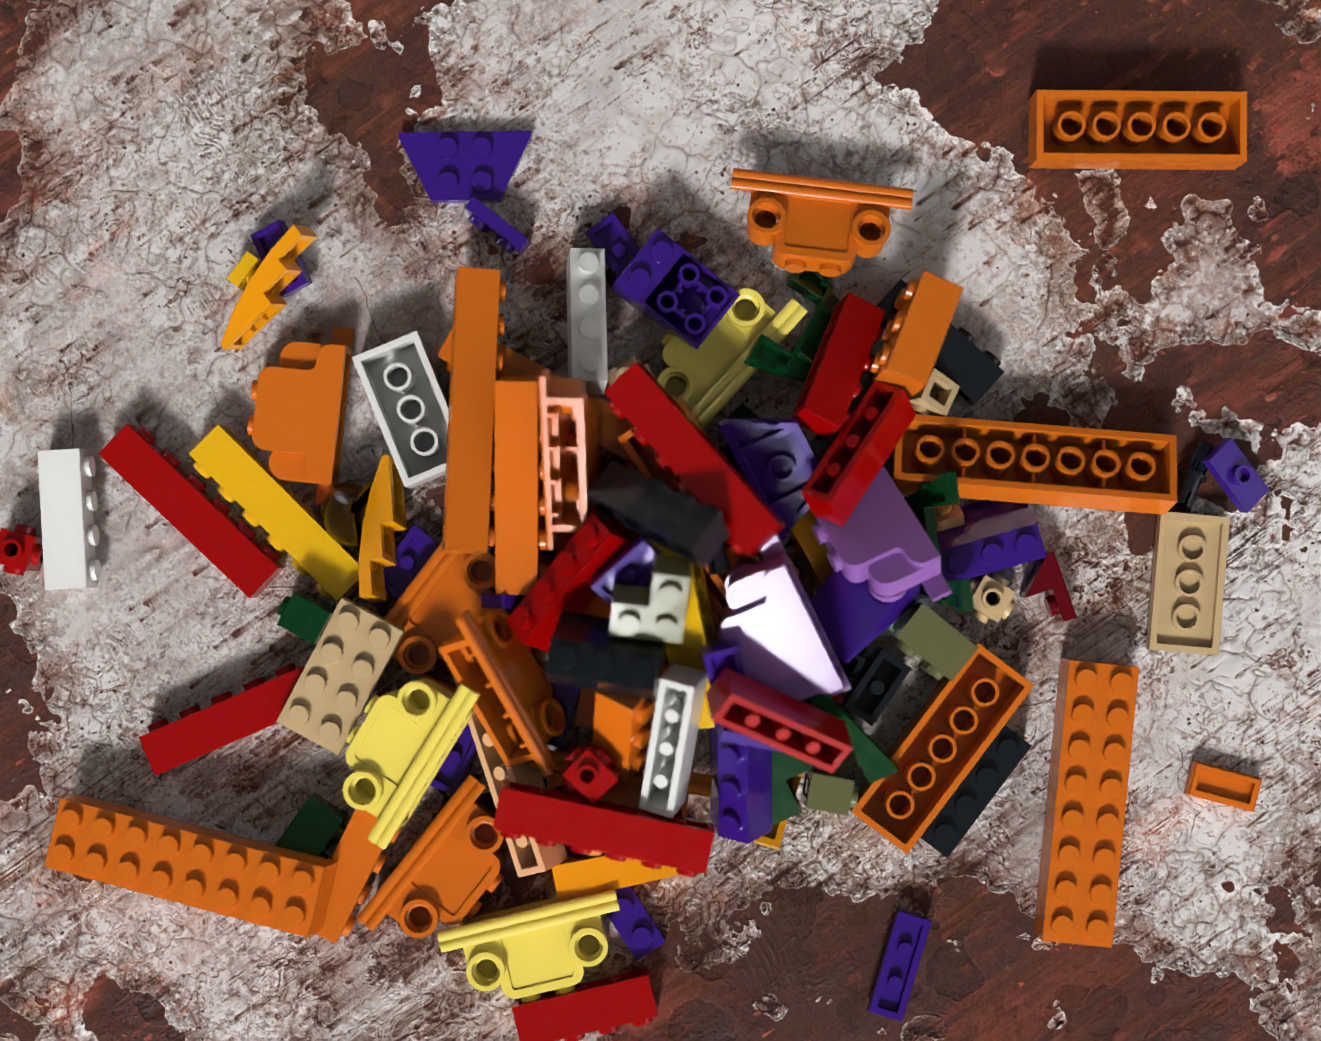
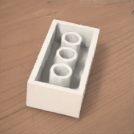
(408, 406)

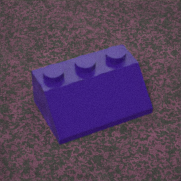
(991, 540)
(740, 790)

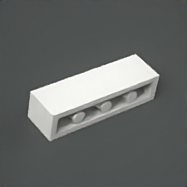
(587, 318)
(68, 519)
(673, 740)

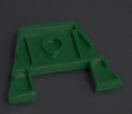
(796, 364)
(940, 493)
(784, 766)

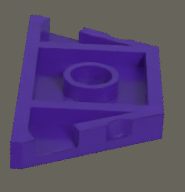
(465, 163)
(774, 461)

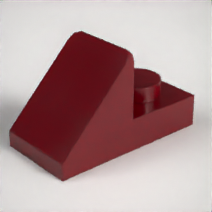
(1048, 577)

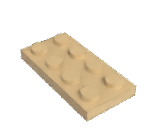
(1188, 583)
(341, 675)

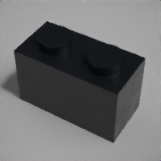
(875, 685)

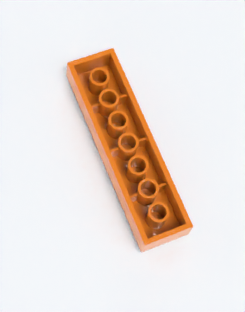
(1040, 463)
(1086, 802)
(191, 864)

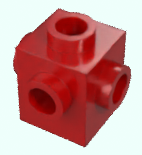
(29, 549)
(590, 784)

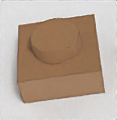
(948, 516)

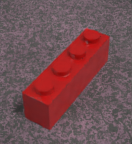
(839, 365)
(858, 453)
(567, 580)
(778, 720)
(590, 1007)

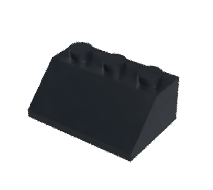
(591, 659)

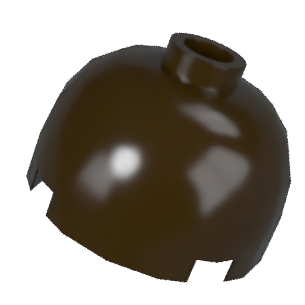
(345, 511)

